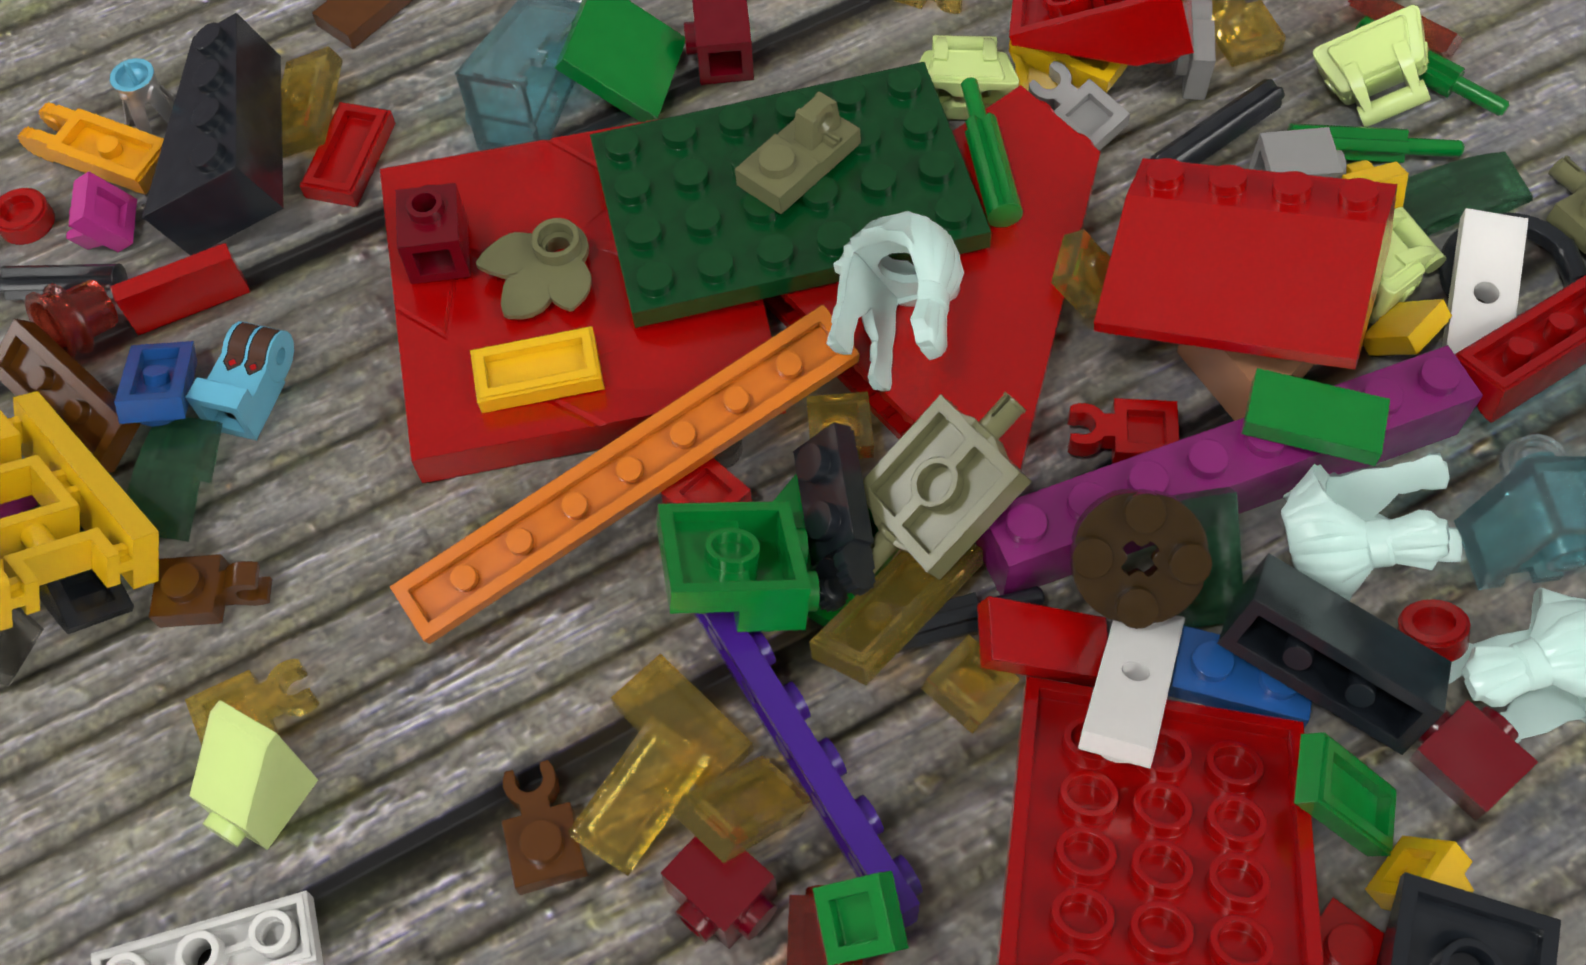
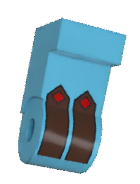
(244, 379)

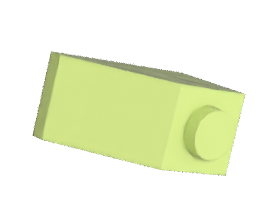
(247, 778)

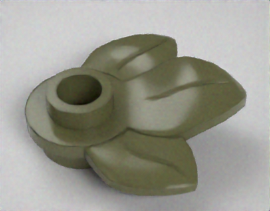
(537, 273)

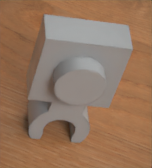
(1198, 66)
(1084, 109)

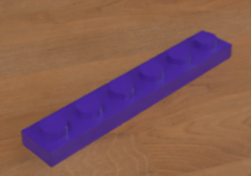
(813, 762)

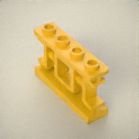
(72, 492)

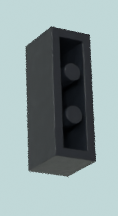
(1336, 654)

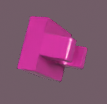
(101, 214)

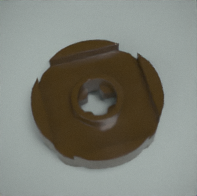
(1139, 596)

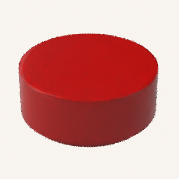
(25, 216)
(1437, 626)

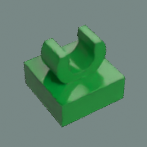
(860, 918)

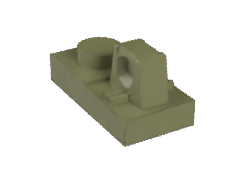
(798, 154)

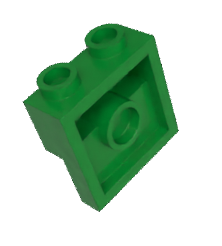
(738, 561)

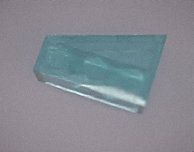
(511, 77)

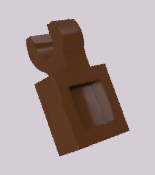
(199, 588)

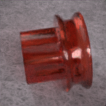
(72, 314)

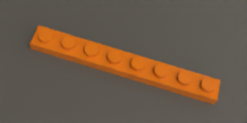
(620, 477)

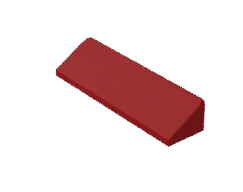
(1529, 352)

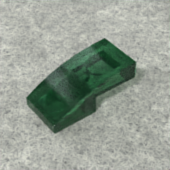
(1477, 182)
(171, 471)

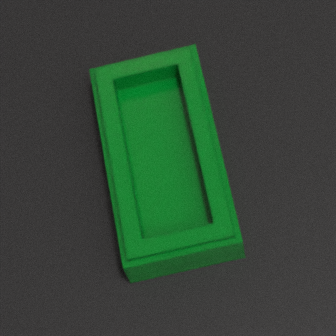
(1316, 416)
(1345, 795)

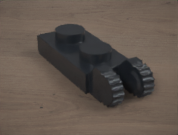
(835, 515)

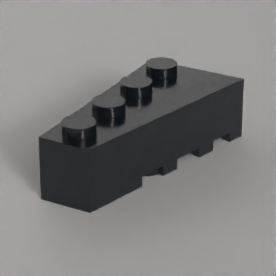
(222, 140)

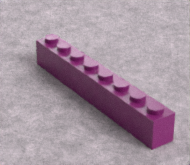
(1033, 536)

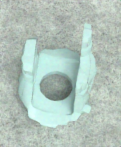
(875, 284)
(1342, 537)
(1533, 669)

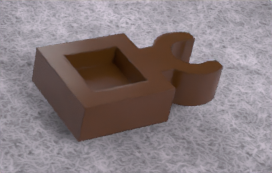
(539, 838)

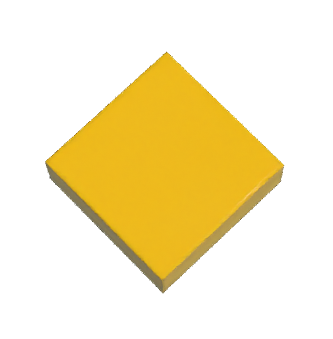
(1406, 328)

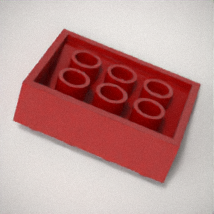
(1105, 29)
(1248, 261)

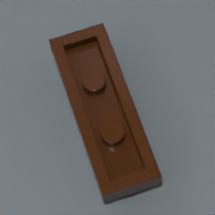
(37, 363)

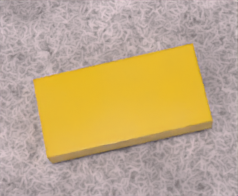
(536, 369)

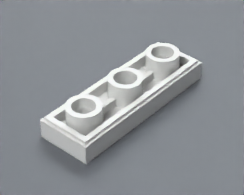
(1484, 268)
(1131, 692)
(262, 934)

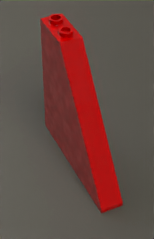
(1006, 305)

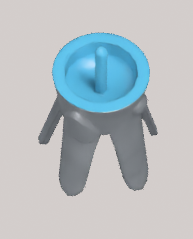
(137, 85)

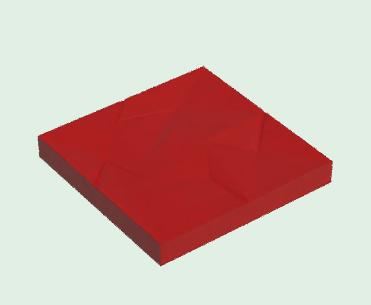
(445, 319)

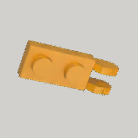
(95, 145)

